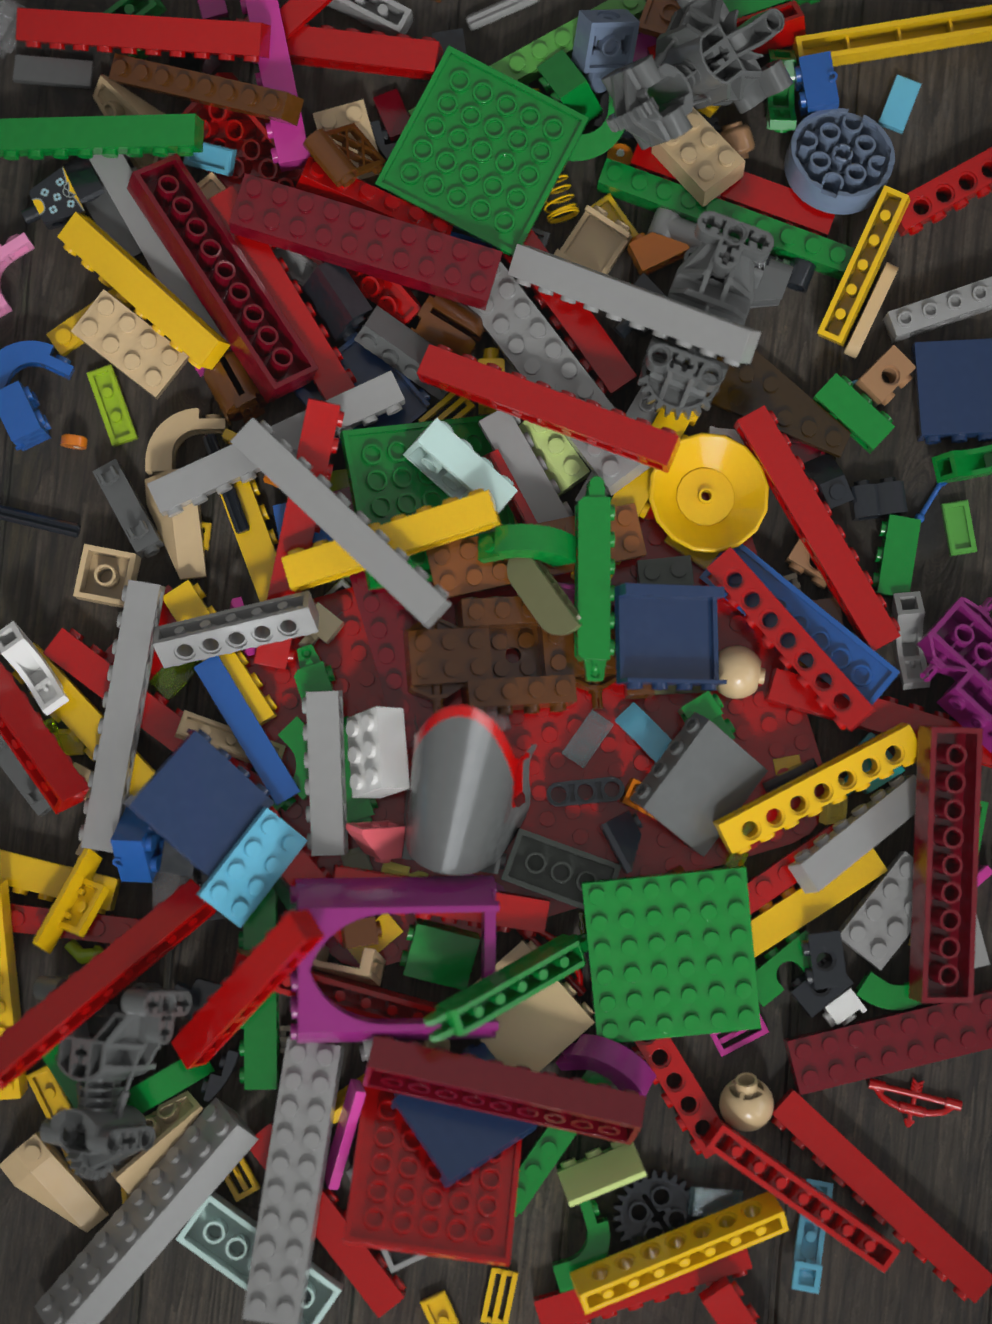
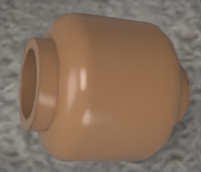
(739, 138)

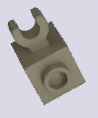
(328, 627)

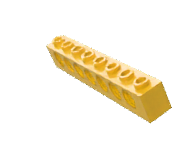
(730, 826)
(678, 1251)

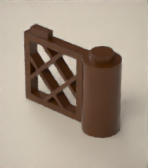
(336, 158)

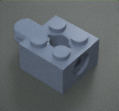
(616, 46)

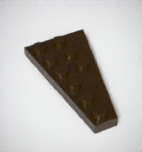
(797, 414)

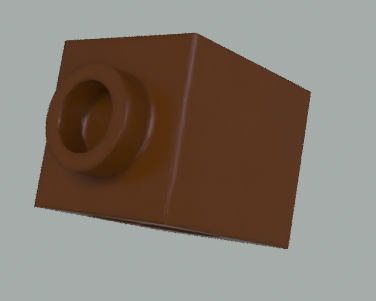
(361, 932)

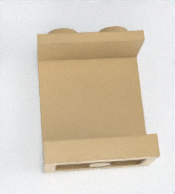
(370, 969)

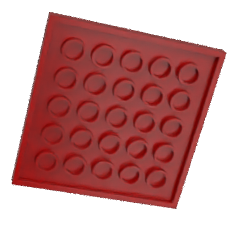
(406, 1208)

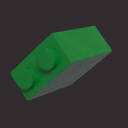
(439, 953)

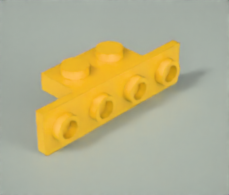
(75, 904)

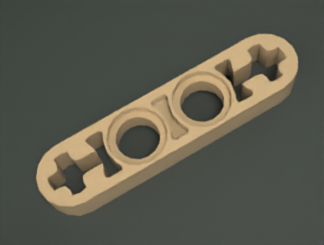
(871, 310)

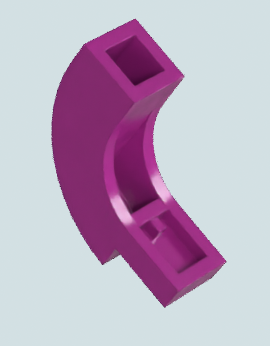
(609, 1059)

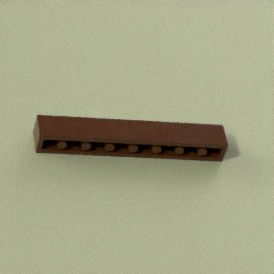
(206, 89)

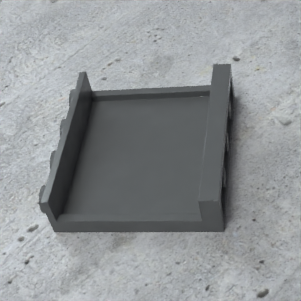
(698, 782)

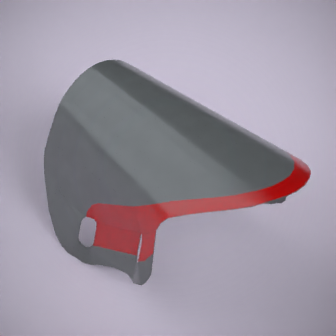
(463, 792)

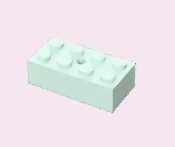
(456, 466)

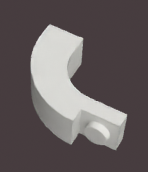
(32, 668)

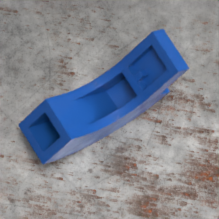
(31, 354)

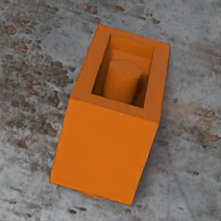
(654, 252)

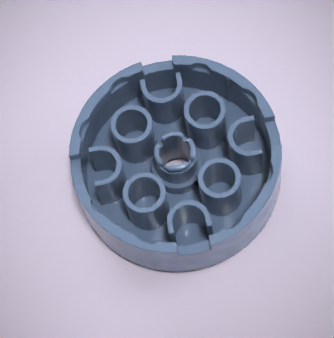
(839, 161)

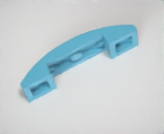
(644, 731)
(809, 1249)

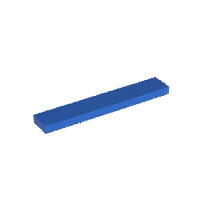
(247, 729)

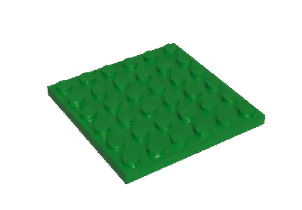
(482, 151)
(389, 485)
(671, 954)

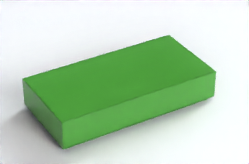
(958, 528)

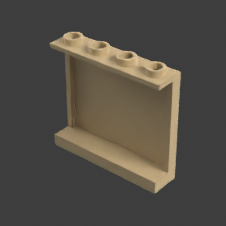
(540, 1025)

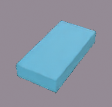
(899, 104)
(213, 159)

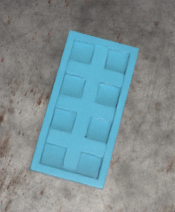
(252, 867)

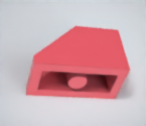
(378, 839)

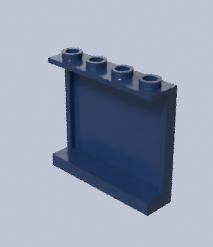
(369, 366)
(954, 390)
(667, 636)
(200, 801)
(456, 1136)

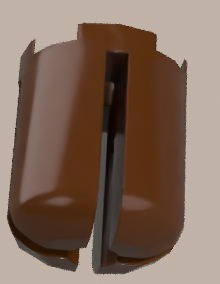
(450, 325)
(233, 405)

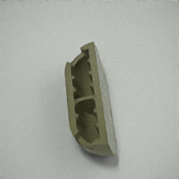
(543, 596)

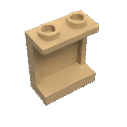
(596, 241)

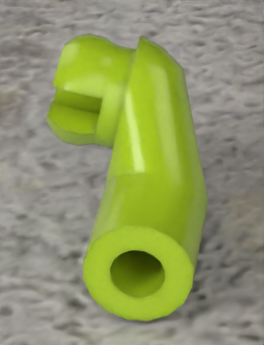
(80, 954)

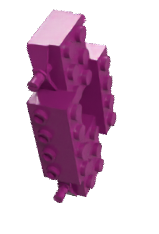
(962, 649)

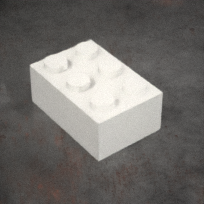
(377, 752)

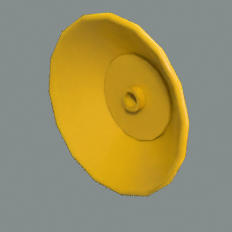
(735, 490)

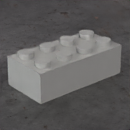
(883, 915)

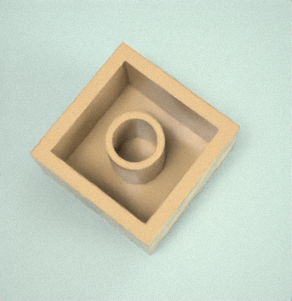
(104, 574)

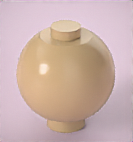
(741, 670)
(746, 1103)

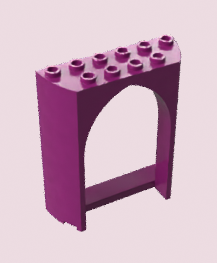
(344, 900)

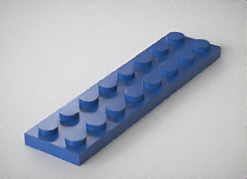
(857, 661)

